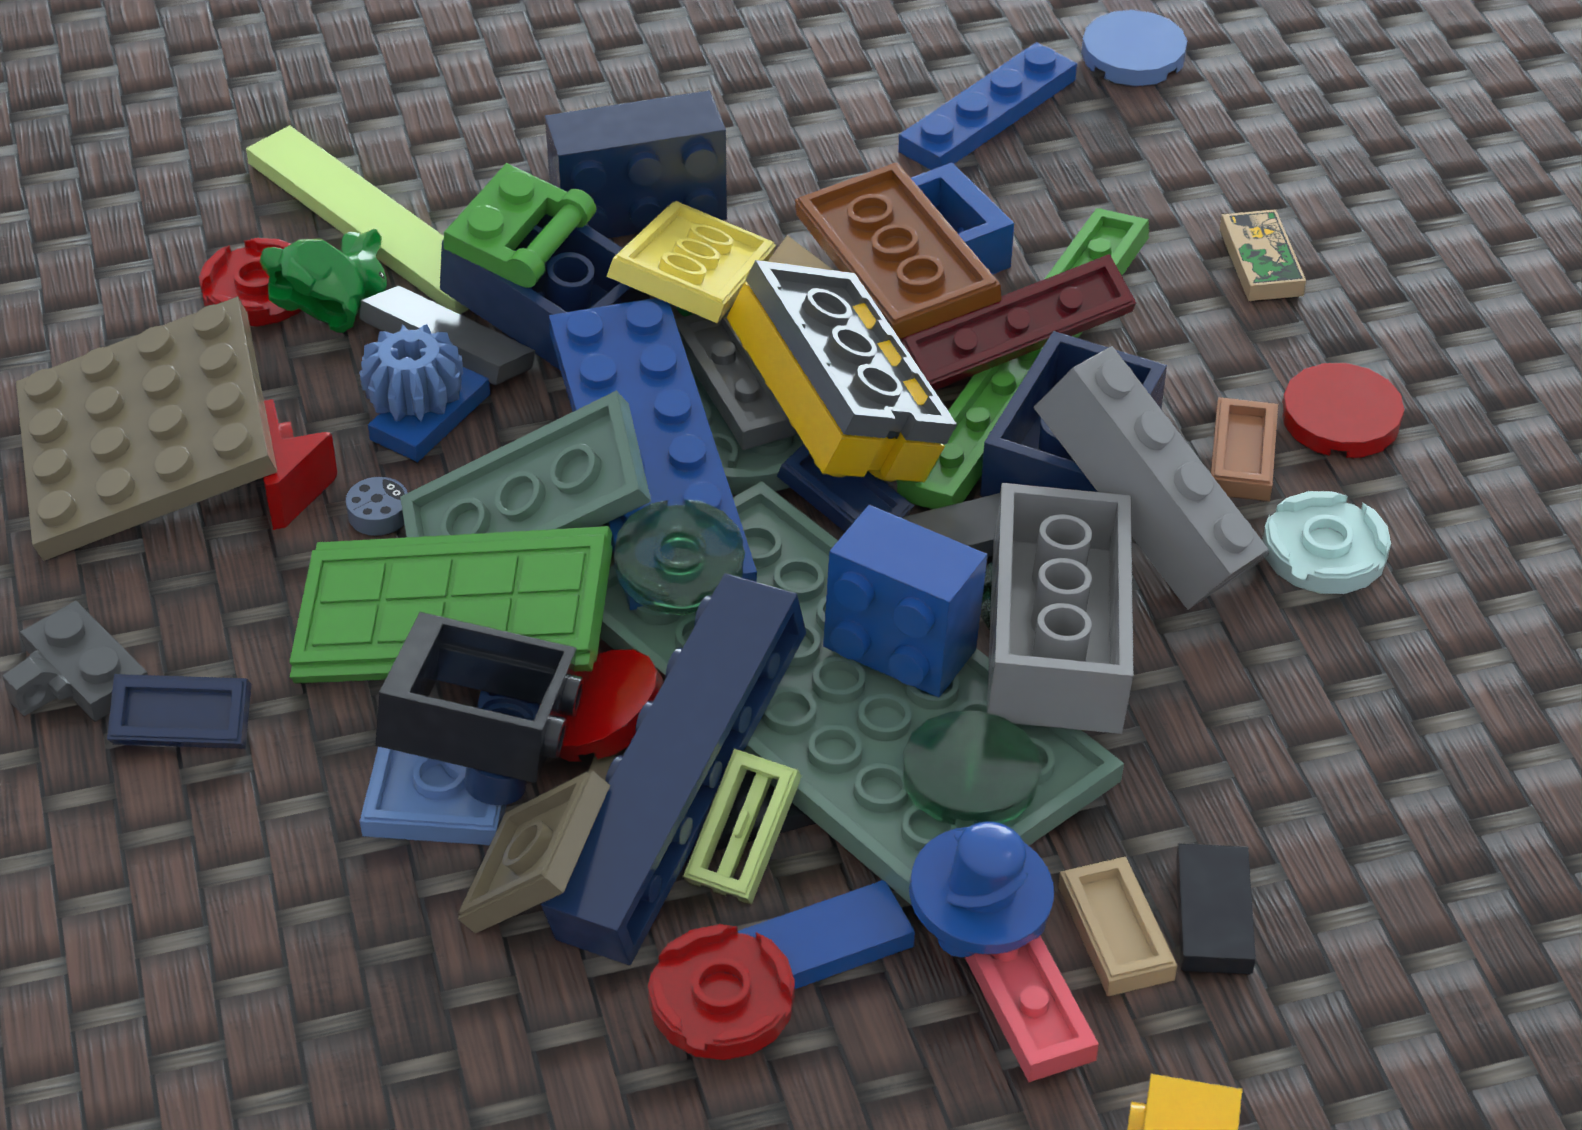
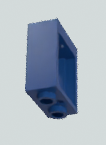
(970, 214)

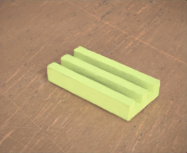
(766, 838)

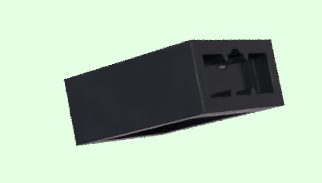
(487, 662)

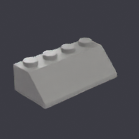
(1135, 450)

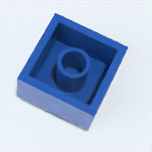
(904, 600)

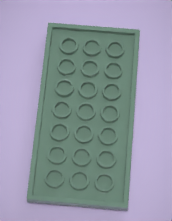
(850, 722)

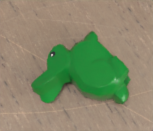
(324, 279)

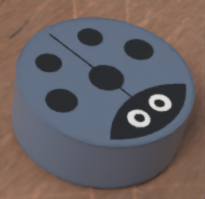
(376, 505)

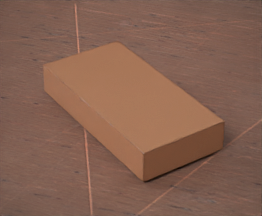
(1244, 448)

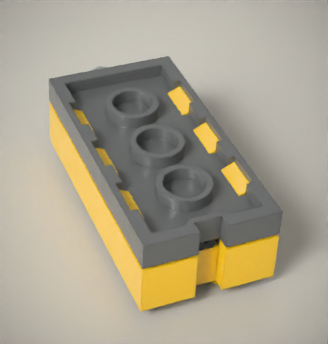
(840, 373)

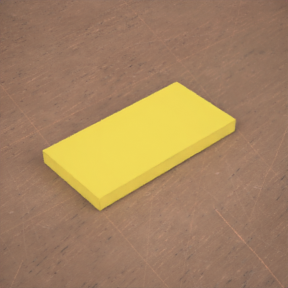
(690, 260)

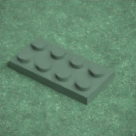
(557, 477)

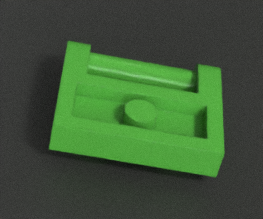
(506, 214)

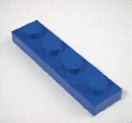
(987, 107)

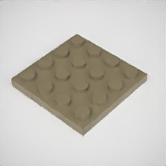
(143, 428)

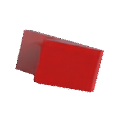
(303, 472)

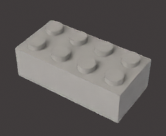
(1061, 609)

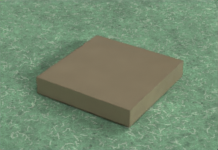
(533, 852)

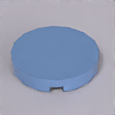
(1134, 47)

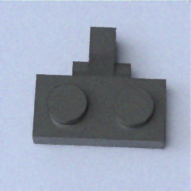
(68, 659)

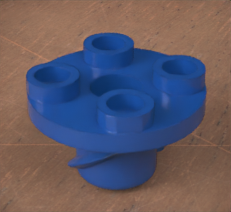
(981, 890)

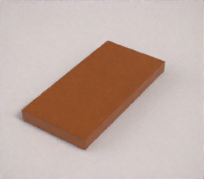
(898, 249)

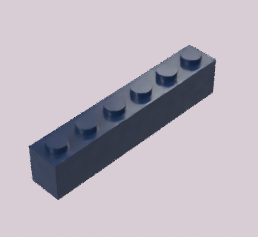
(675, 766)

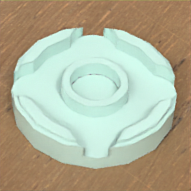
(1326, 543)

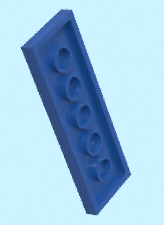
(643, 358)

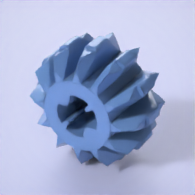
(411, 372)

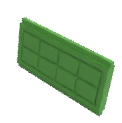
(370, 591)

